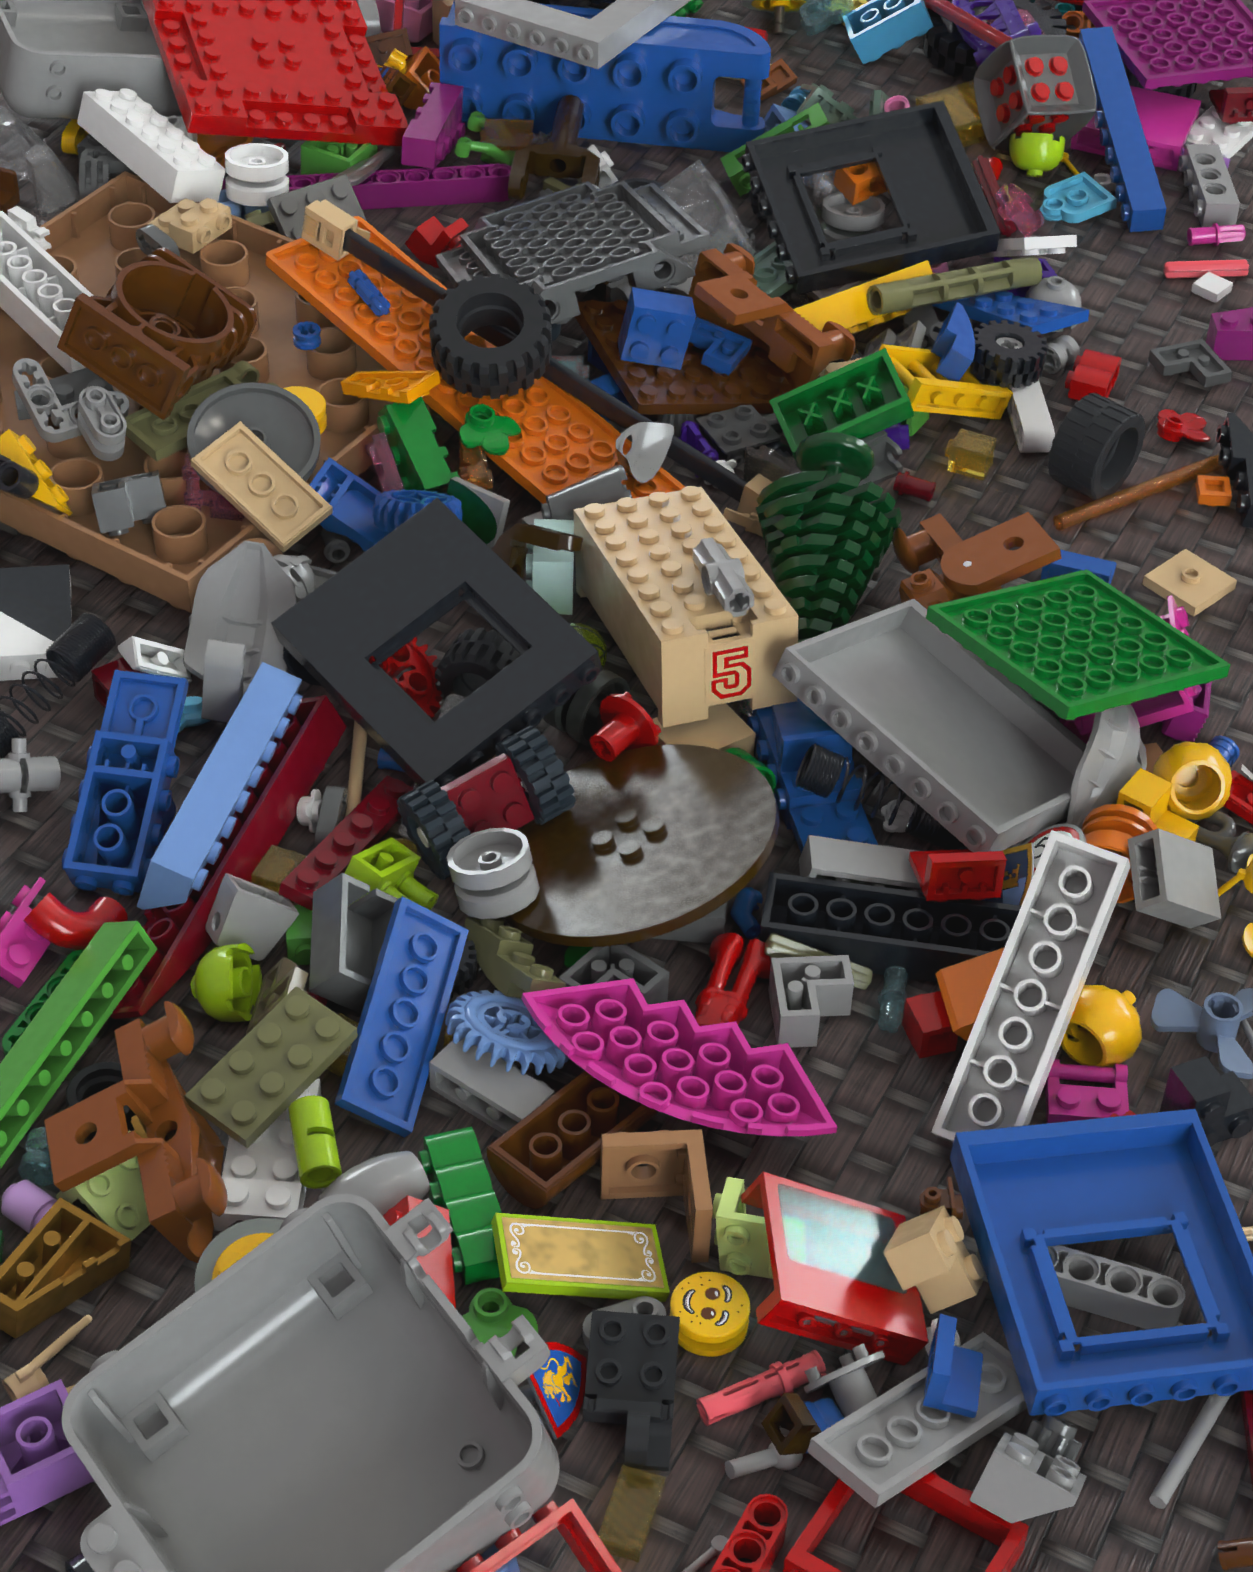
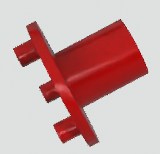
(624, 727)

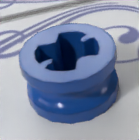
(306, 335)

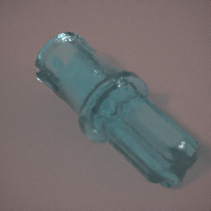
(892, 998)

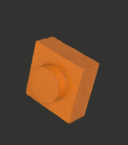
(1213, 490)

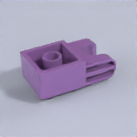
(35, 1454)

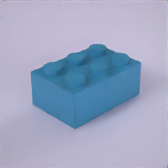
(885, 26)

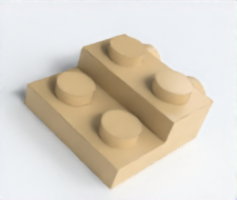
(193, 223)

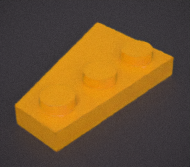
(391, 385)

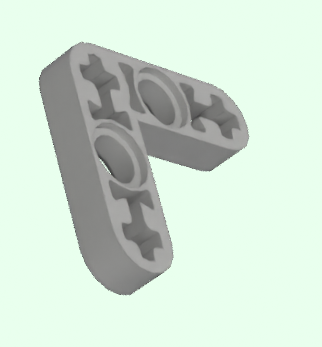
(60, 414)

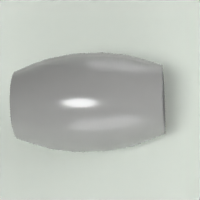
(383, 1180)

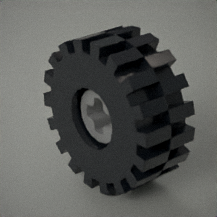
(1008, 354)

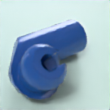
(742, 911)

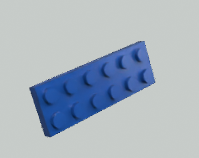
(402, 1017)

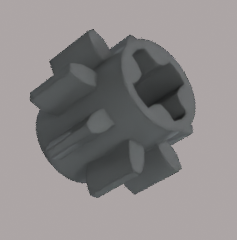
(1055, 1437)

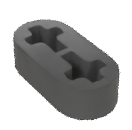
(151, 238)
(331, 811)

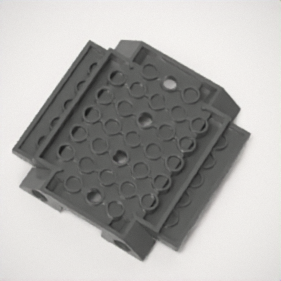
(579, 241)

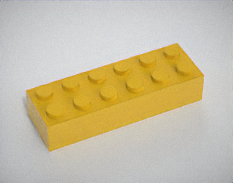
(851, 306)

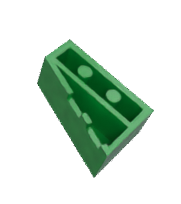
(414, 446)

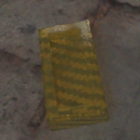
(631, 1512)

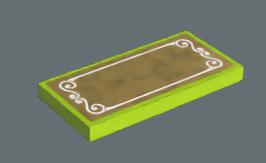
(579, 1257)

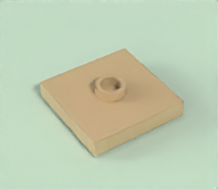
(1190, 581)

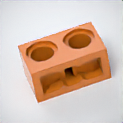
(859, 182)

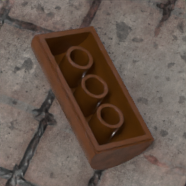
(562, 1139)

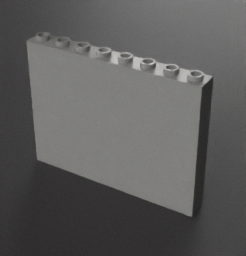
(939, 725)

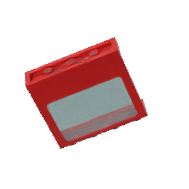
(834, 1271)

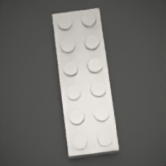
(150, 145)

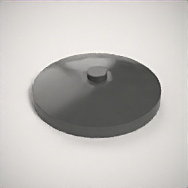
(270, 413)

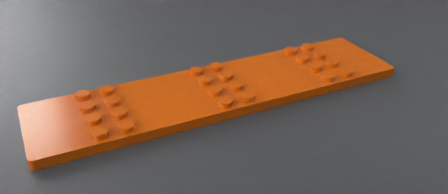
(559, 433)

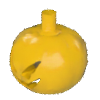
(1198, 777)
(1109, 1027)

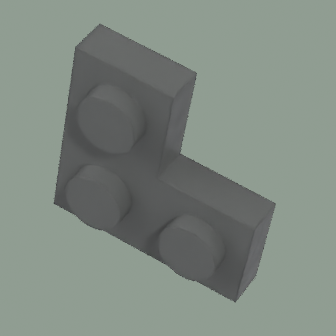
(1193, 357)

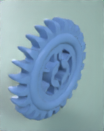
(507, 1035)

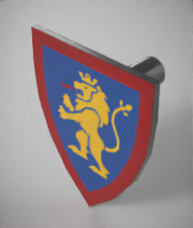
(558, 1387)

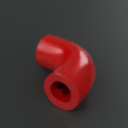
(72, 928)

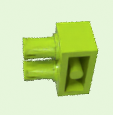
(391, 869)

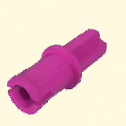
(1215, 234)

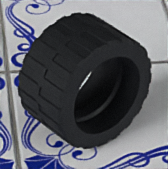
(1096, 446)

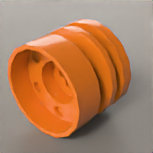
(1111, 828)

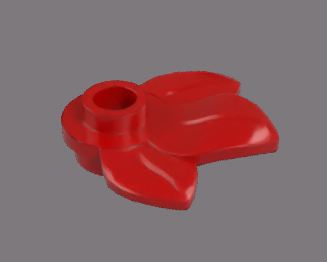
(1175, 426)

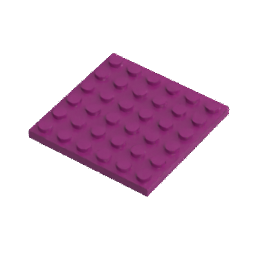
(1179, 38)

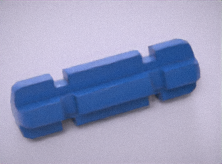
(369, 292)

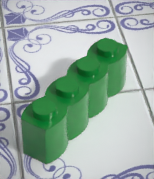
(465, 1189)

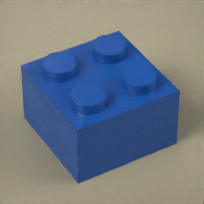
(656, 328)

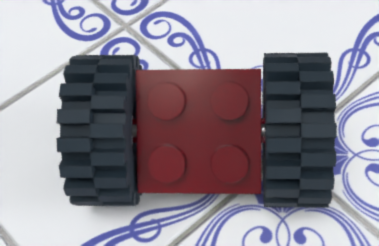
(506, 792)

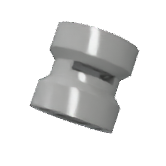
(1061, 354)

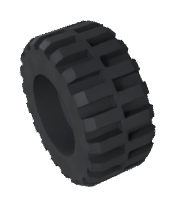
(486, 303)

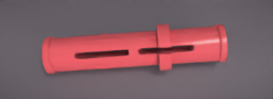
(754, 1390)

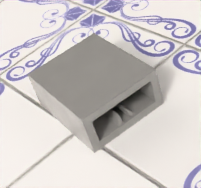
(1174, 878)

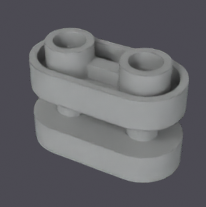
(101, 423)

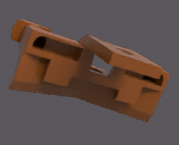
(730, 298)
(177, 1175)

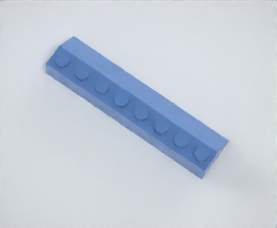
(221, 789)

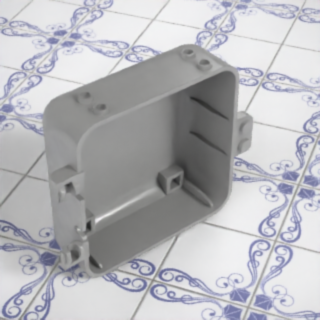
(77, 46)
(313, 1414)

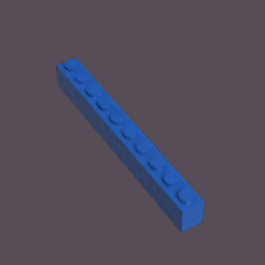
(1123, 134)

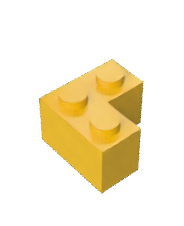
(1151, 796)

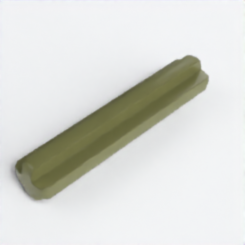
(779, 946)

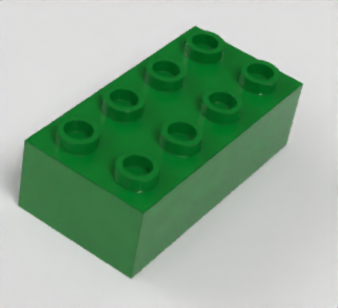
(848, 401)

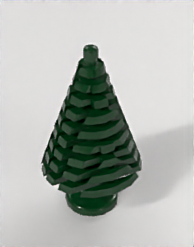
(826, 530)

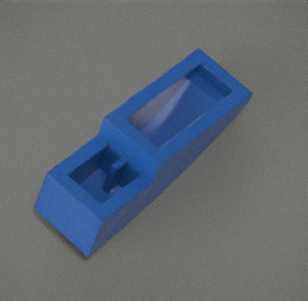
(955, 344)

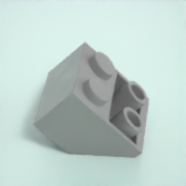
(1025, 1481)

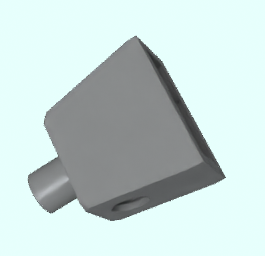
(249, 916)

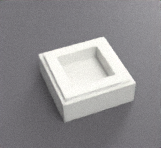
(1212, 287)

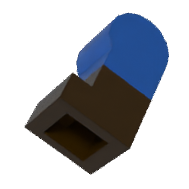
(802, 1419)

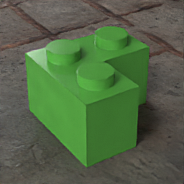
(333, 157)

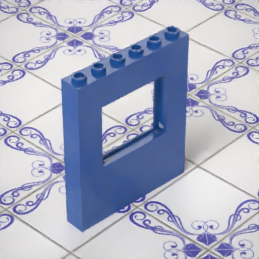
(1102, 1184)

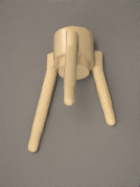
(31, 1376)

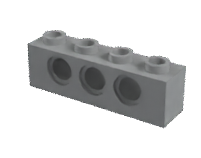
(1209, 185)

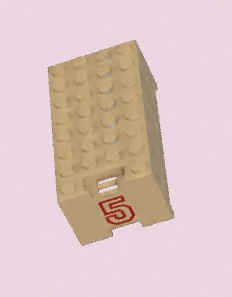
(653, 602)

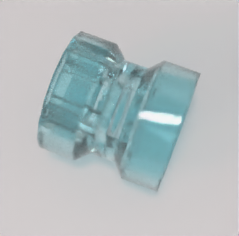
(36, 1162)

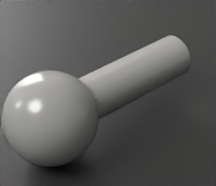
(761, 1460)

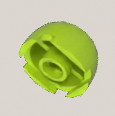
(1036, 152)
(227, 983)

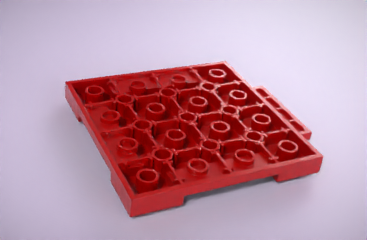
(275, 70)

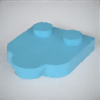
(1076, 199)

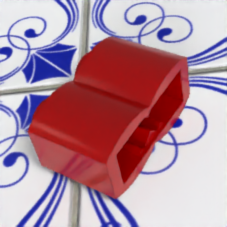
(1092, 373)

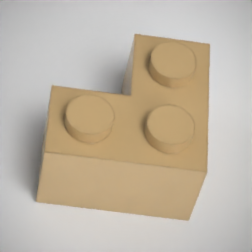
(934, 1259)

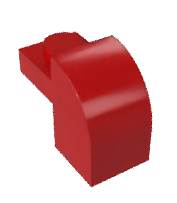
(433, 238)

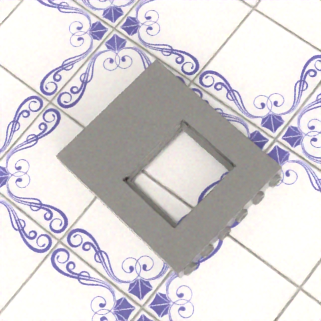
(564, 34)

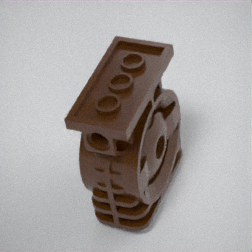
(158, 330)

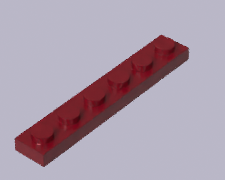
(354, 834)

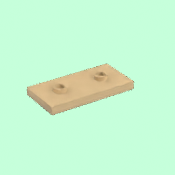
(261, 486)

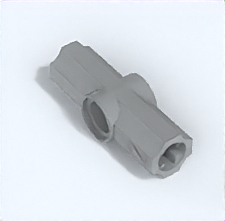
(723, 577)

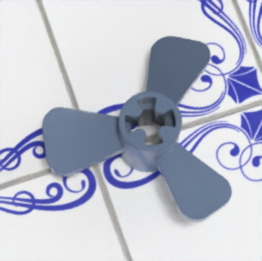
(1214, 1024)

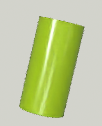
(314, 1141)

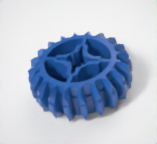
(397, 506)

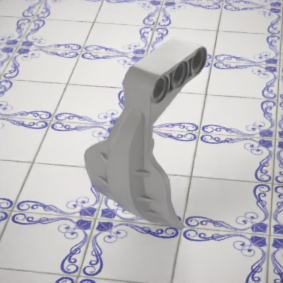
(233, 625)
(1108, 761)

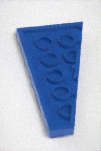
(1003, 305)

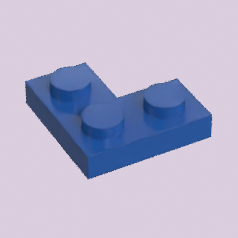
(722, 346)

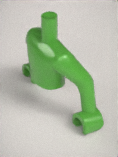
(490, 152)

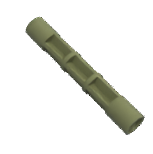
(954, 285)

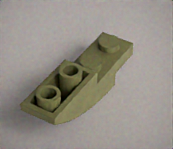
(508, 958)

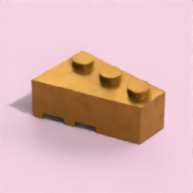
(58, 1265)

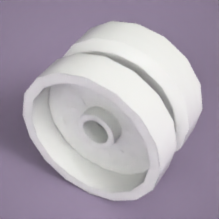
(256, 173)

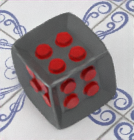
(1034, 88)

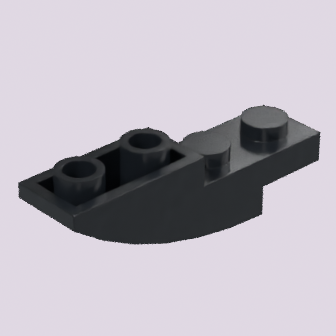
(1237, 463)

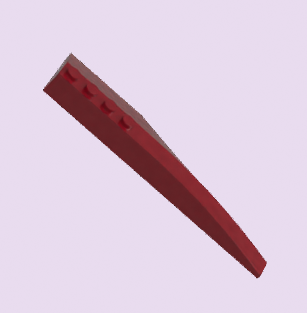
(271, 808)

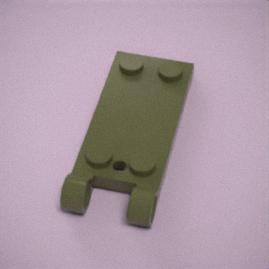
(165, 437)

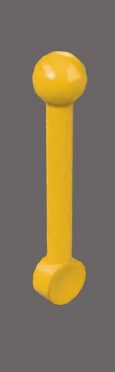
(1065, 159)

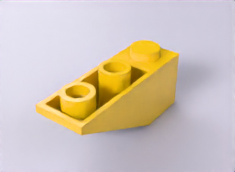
(20, 451)

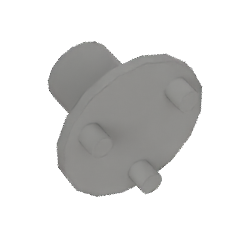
(850, 1383)

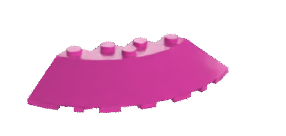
(676, 1065)

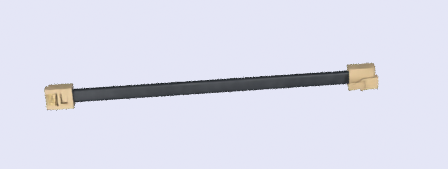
(338, 235)

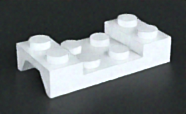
(264, 1176)

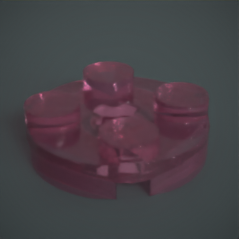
(1016, 207)

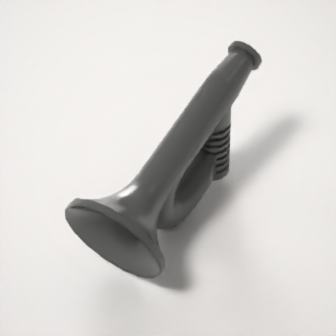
(1235, 849)

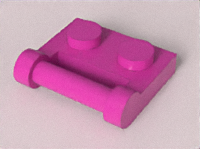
(1085, 1102)

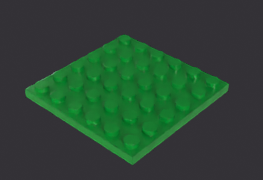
(1077, 643)

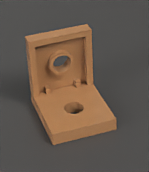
(674, 1169)

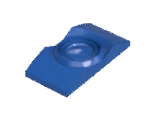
(351, 504)

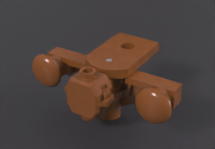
(970, 564)

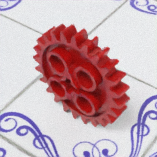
(420, 678)

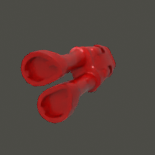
(726, 952)

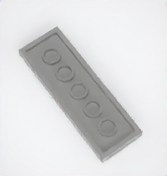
(901, 1441)

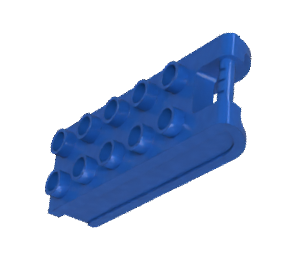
(645, 95)

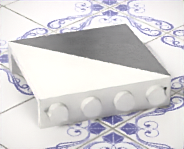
(32, 616)

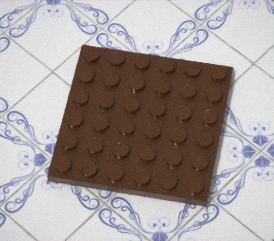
(683, 391)

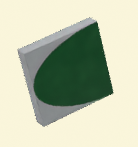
(482, 510)

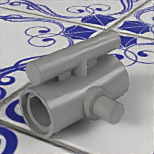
(27, 774)

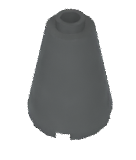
(599, 488)

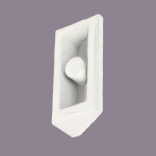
(154, 658)

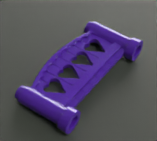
(1007, 21)

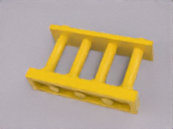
(937, 394)

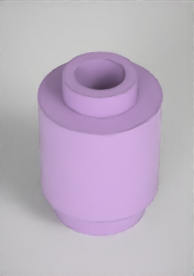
(26, 1204)

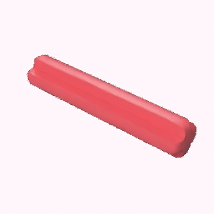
(1197, 269)

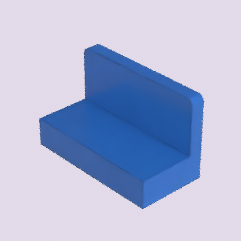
(952, 1372)

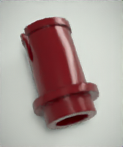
(914, 486)

